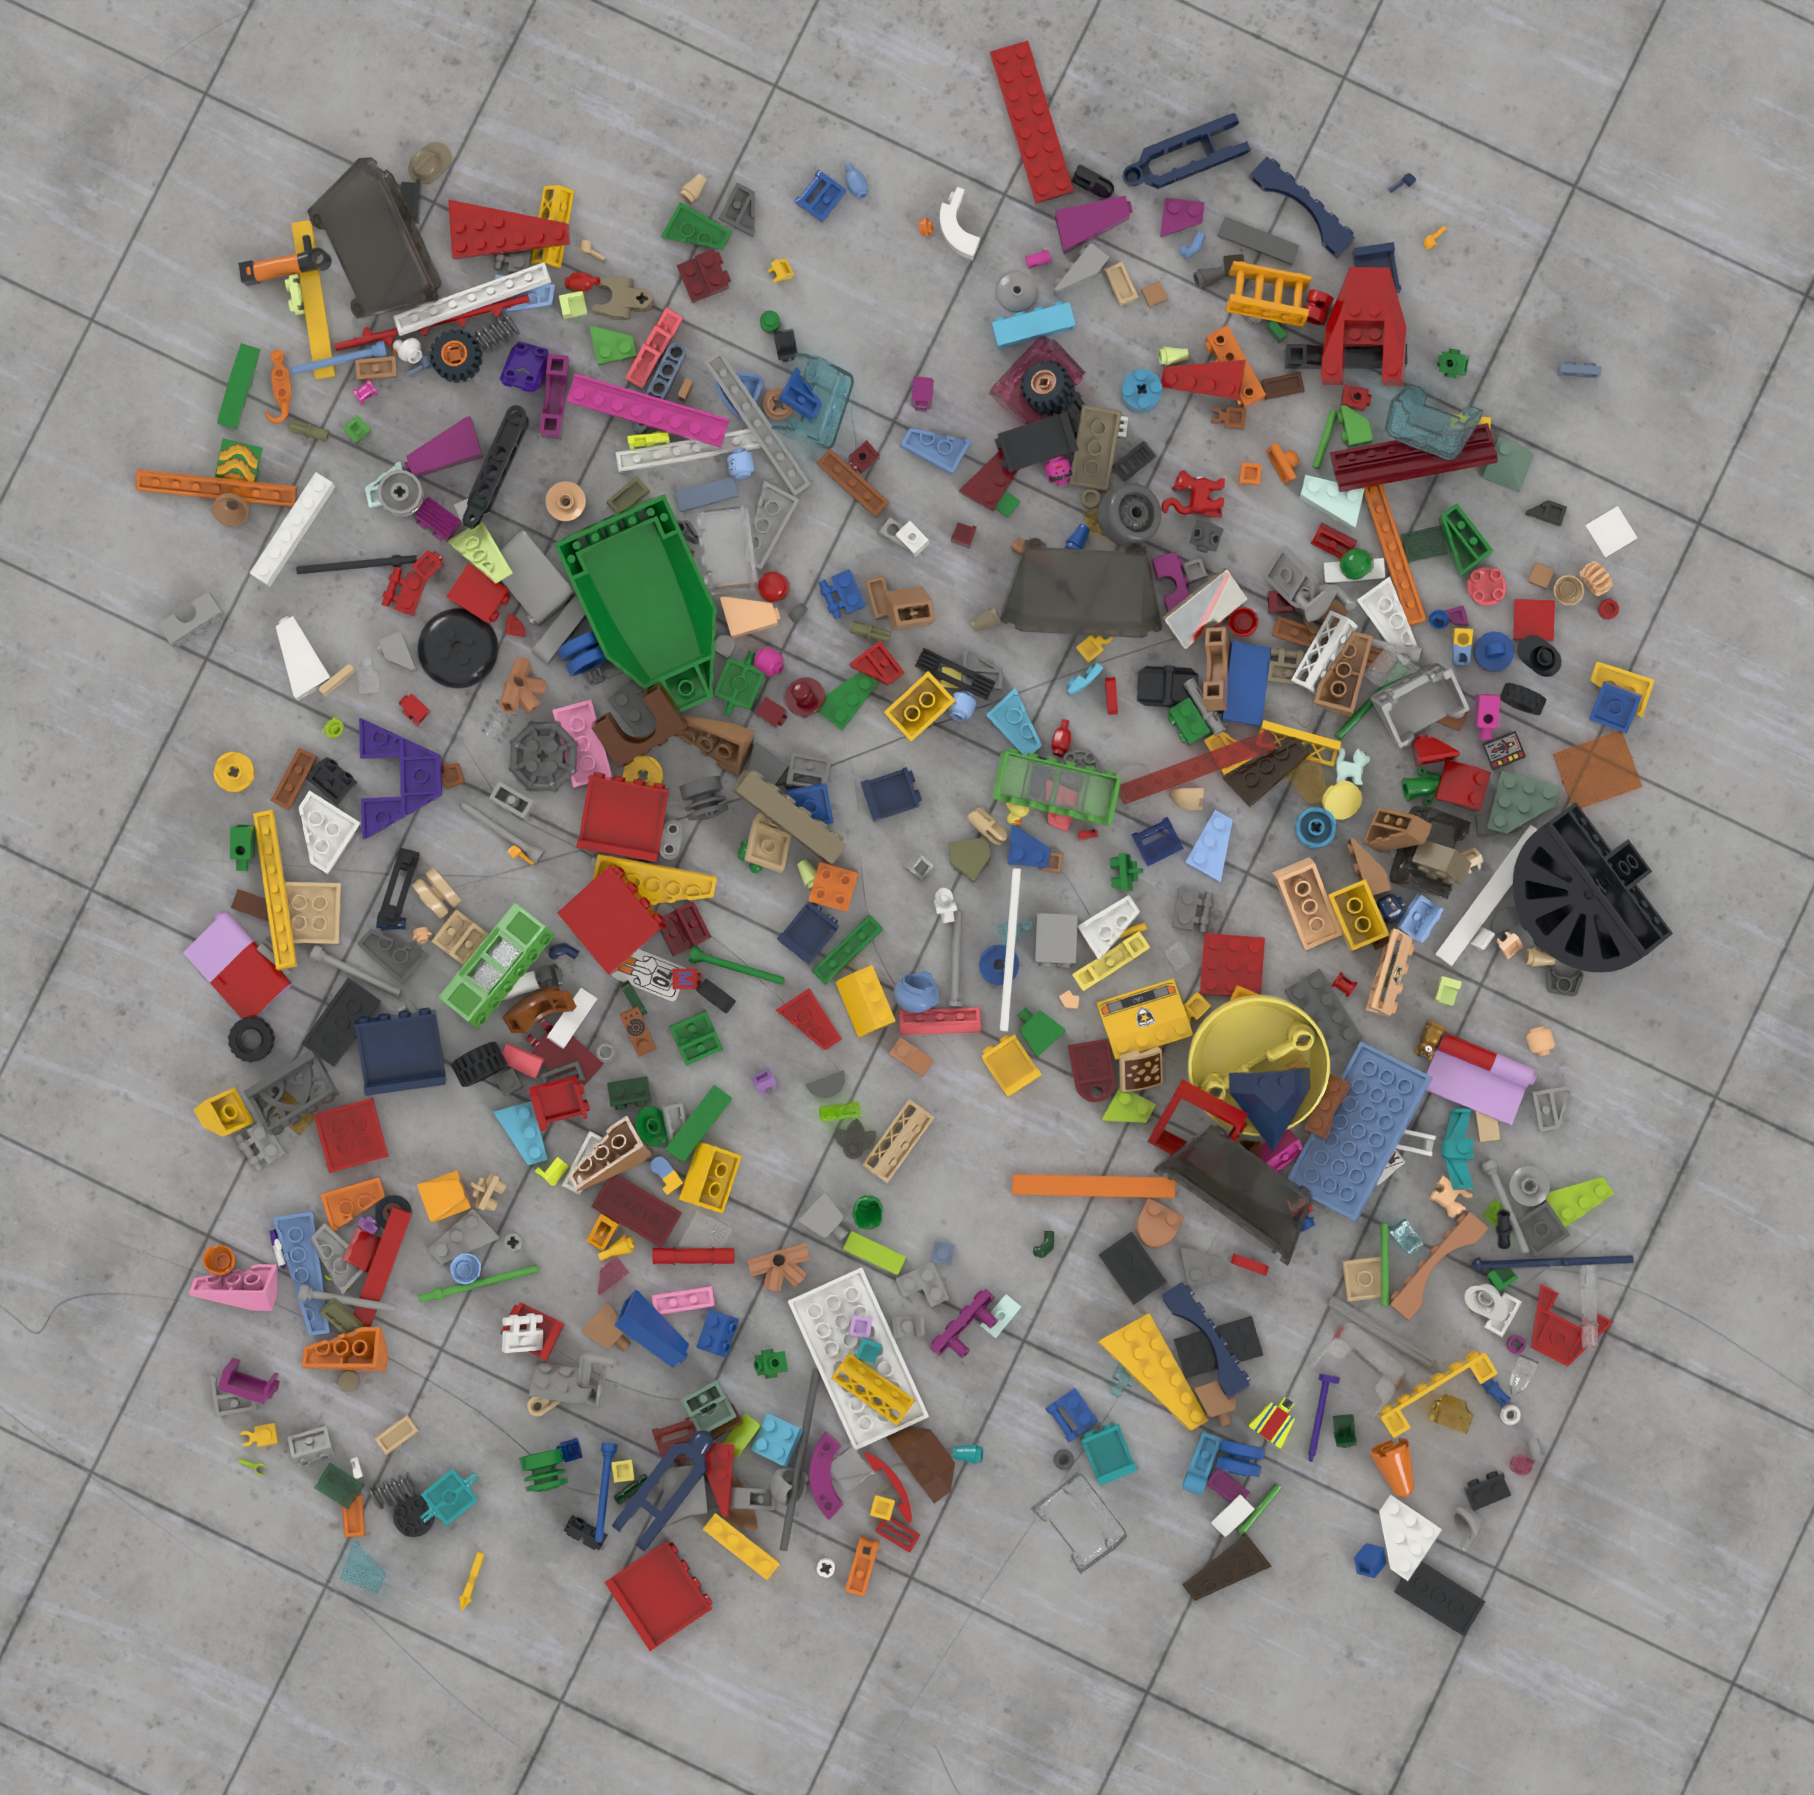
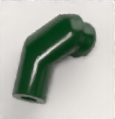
(1046, 1247)

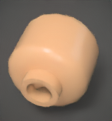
(1540, 1041)

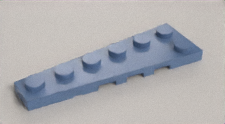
(304, 1265)

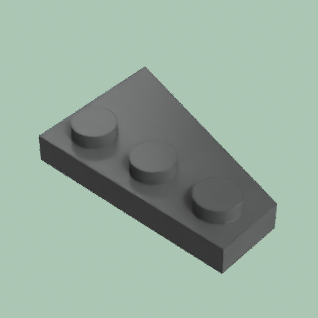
(392, 955)

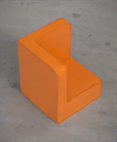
(1249, 474)

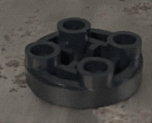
(407, 1517)

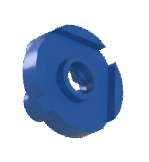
(987, 964)

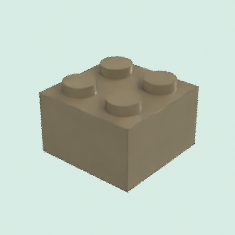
(1441, 863)

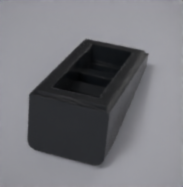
(1147, 449)

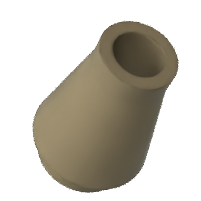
(987, 619)

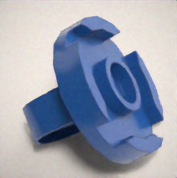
(1494, 651)

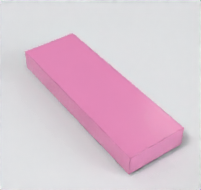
(683, 1300)

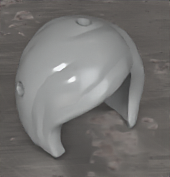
(781, 1485)

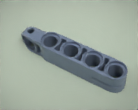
(661, 379)

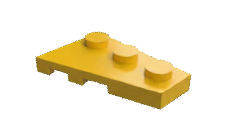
(1625, 679)

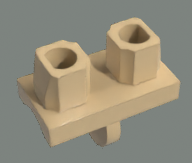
(490, 1184)

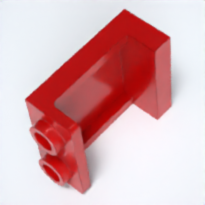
(479, 594)
(558, 1101)
(550, 1326)

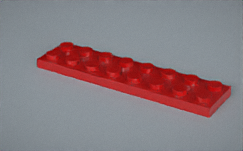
(1031, 122)

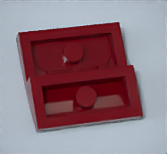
(684, 929)

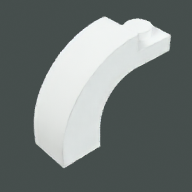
(956, 238)

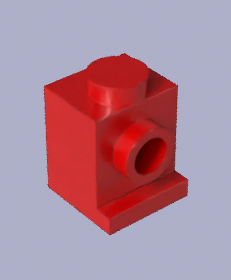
(1349, 401)
(414, 709)

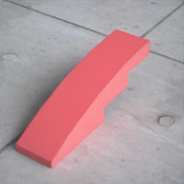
(654, 347)

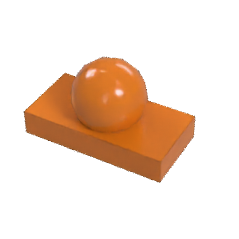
(1283, 462)

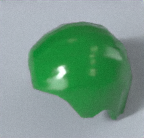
(1356, 563)
(868, 1212)

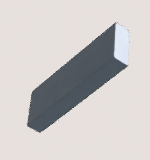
(707, 494)

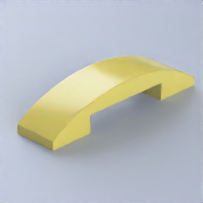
(1111, 961)

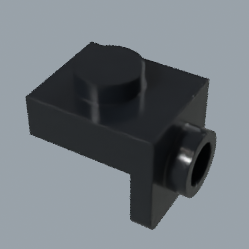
(785, 345)

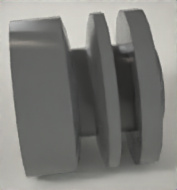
(703, 797)

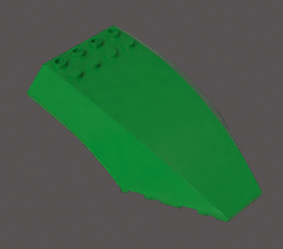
(646, 599)

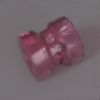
(1521, 1464)

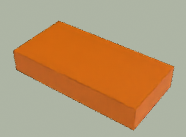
(354, 1519)

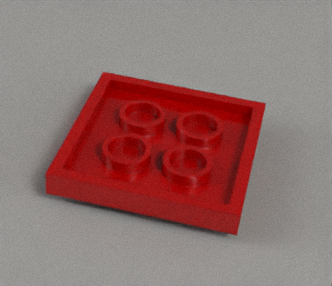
(1231, 962)
(351, 1135)

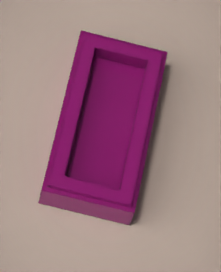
(1225, 1485)

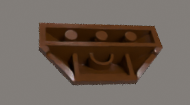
(925, 1459)

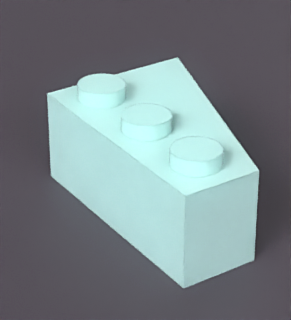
(1326, 498)

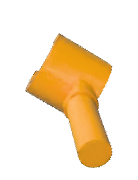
(1430, 241)
(514, 851)

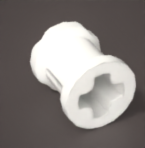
(823, 1573)

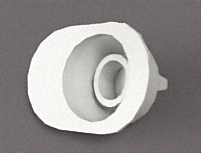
(1487, 1302)

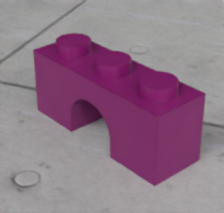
(1170, 567)

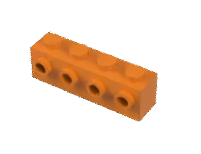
(1225, 348)

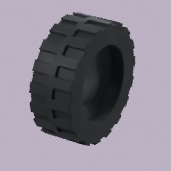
(1523, 698)
(262, 1028)

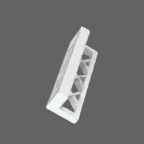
(1327, 653)

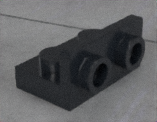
(331, 780)
(1487, 1490)

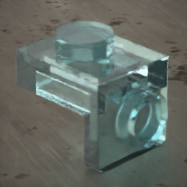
(1406, 1237)

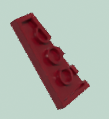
(989, 483)

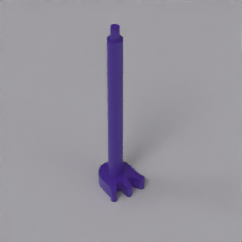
(1326, 1379)

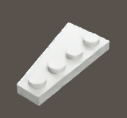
(1387, 614)

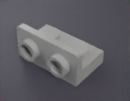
(311, 1446)

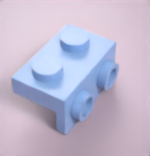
(1419, 918)

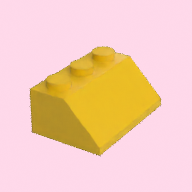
(918, 706)
(1358, 915)
(865, 1001)
(710, 1177)

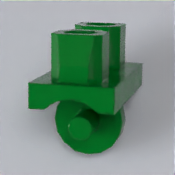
(1128, 872)

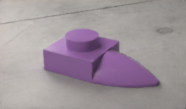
(368, 1224)

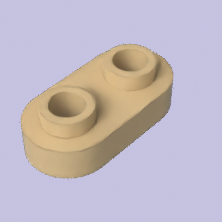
(547, 1404)

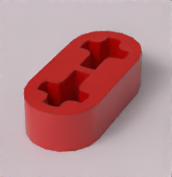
(1111, 696)
(1249, 1264)

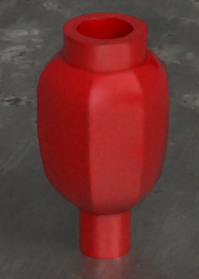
(580, 281)
(1061, 739)

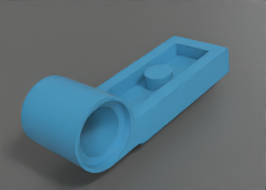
(1201, 1463)

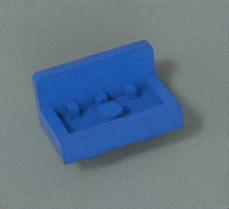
(717, 1333)

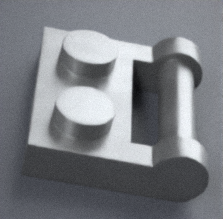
(807, 766)

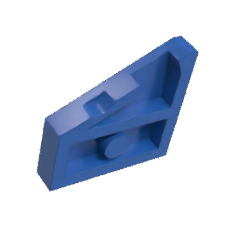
(1027, 850)

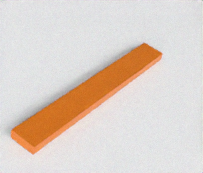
(213, 487)
(1394, 553)
(1093, 1186)

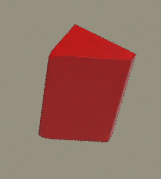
(1333, 541)

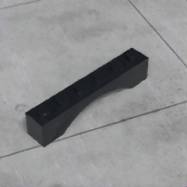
(1310, 357)

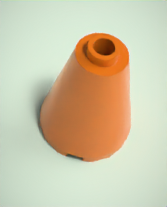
(1395, 1465)

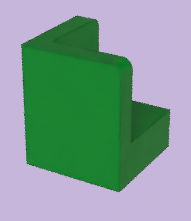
(1501, 1277)

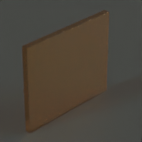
(1597, 769)

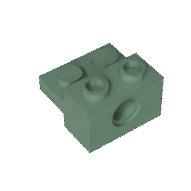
(705, 1399)

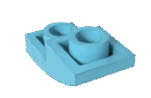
(1080, 683)

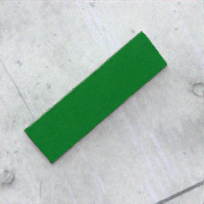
(698, 1124)

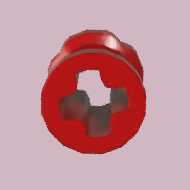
(1344, 984)

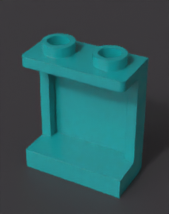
(1108, 1453)

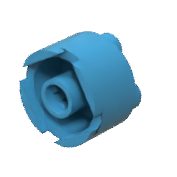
(1141, 402)
(1315, 816)

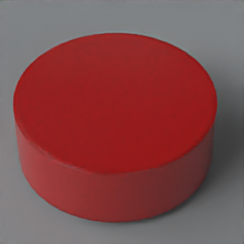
(1608, 609)

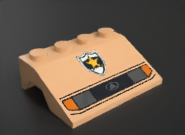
(1389, 974)

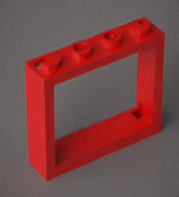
(1206, 1102)

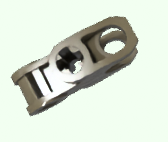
(623, 299)

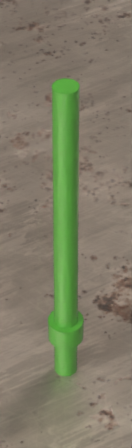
(439, 1293)

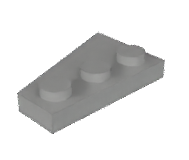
(331, 1252)

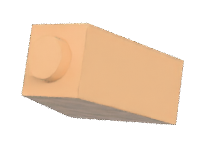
(748, 615)

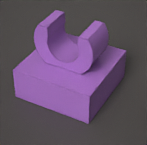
(764, 1080)

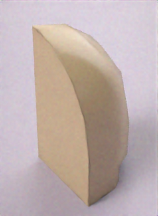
(1188, 798)

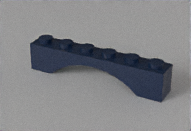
(1272, 179)
(1181, 1304)

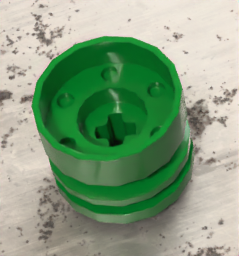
(543, 1470)

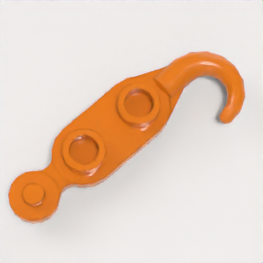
(281, 386)

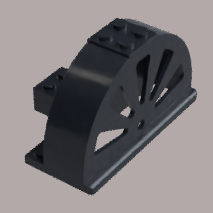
(1584, 897)

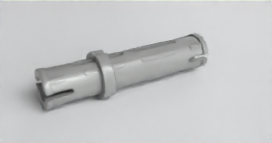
(1208, 716)

